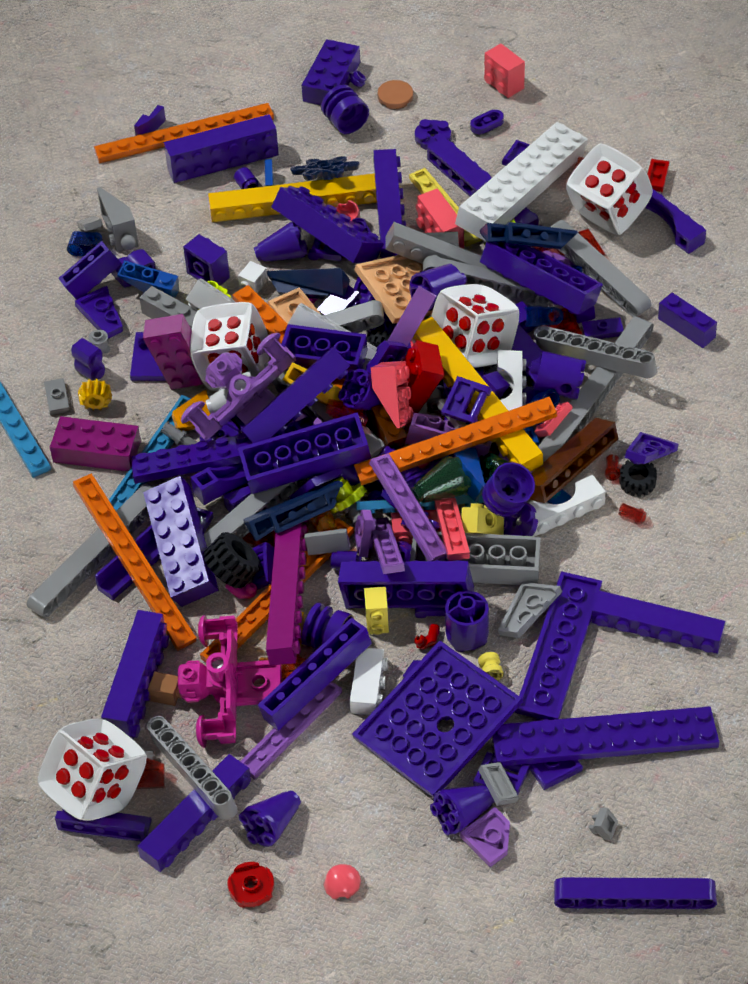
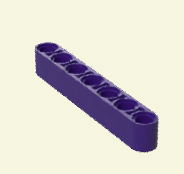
(634, 893)

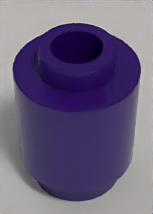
(245, 178)
(343, 556)

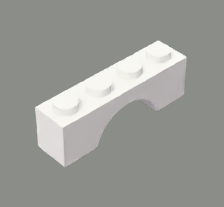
(510, 367)
(587, 497)

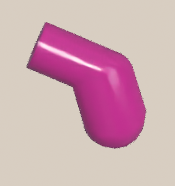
(245, 592)

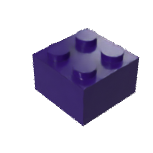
(206, 260)

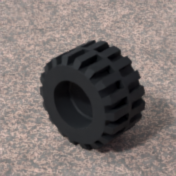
(232, 560)

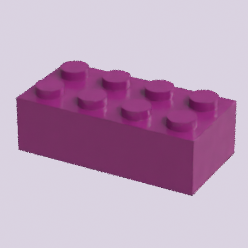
(170, 346)
(95, 443)

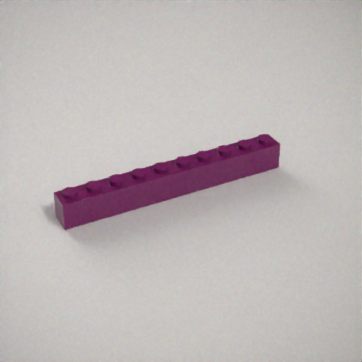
(286, 596)

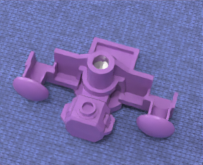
(245, 394)

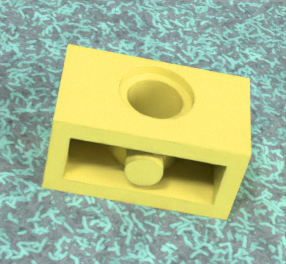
(481, 520)
(376, 610)

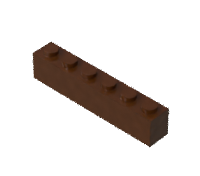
(573, 458)

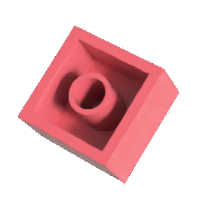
(504, 70)

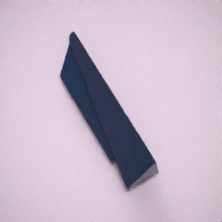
(527, 234)
(313, 282)
(293, 511)

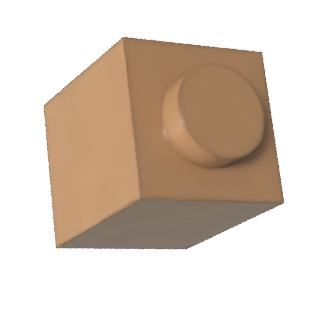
(164, 689)

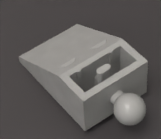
(118, 221)

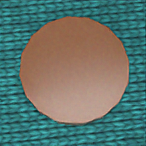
(395, 94)

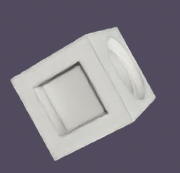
(254, 276)

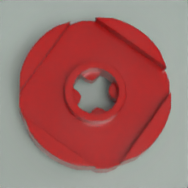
(253, 896)

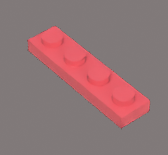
(452, 529)

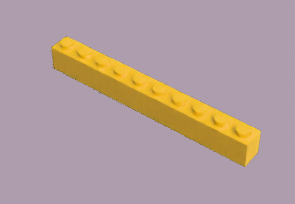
(259, 200)
(516, 445)

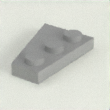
(526, 607)

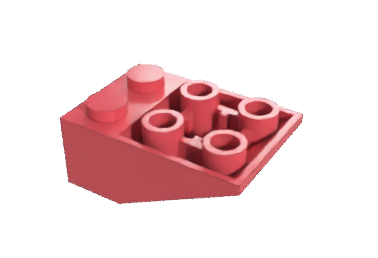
(392, 389)

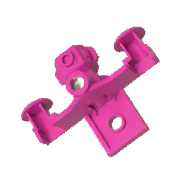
(225, 679)

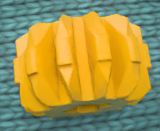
(94, 394)

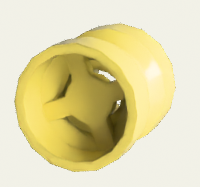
(489, 663)

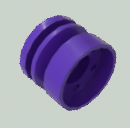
(345, 109)
(508, 489)
(322, 624)

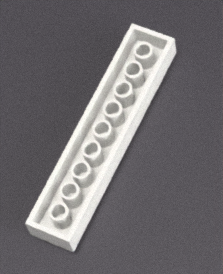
(522, 179)

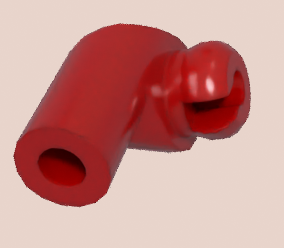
(425, 642)

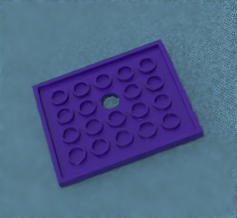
(437, 689)

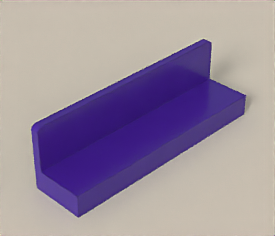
(114, 578)
(114, 826)

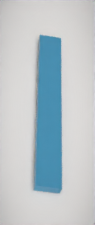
(158, 441)

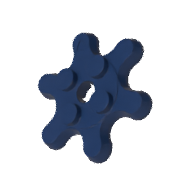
(325, 168)

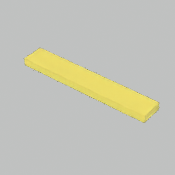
(424, 183)

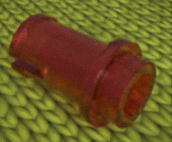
(612, 467)
(632, 513)

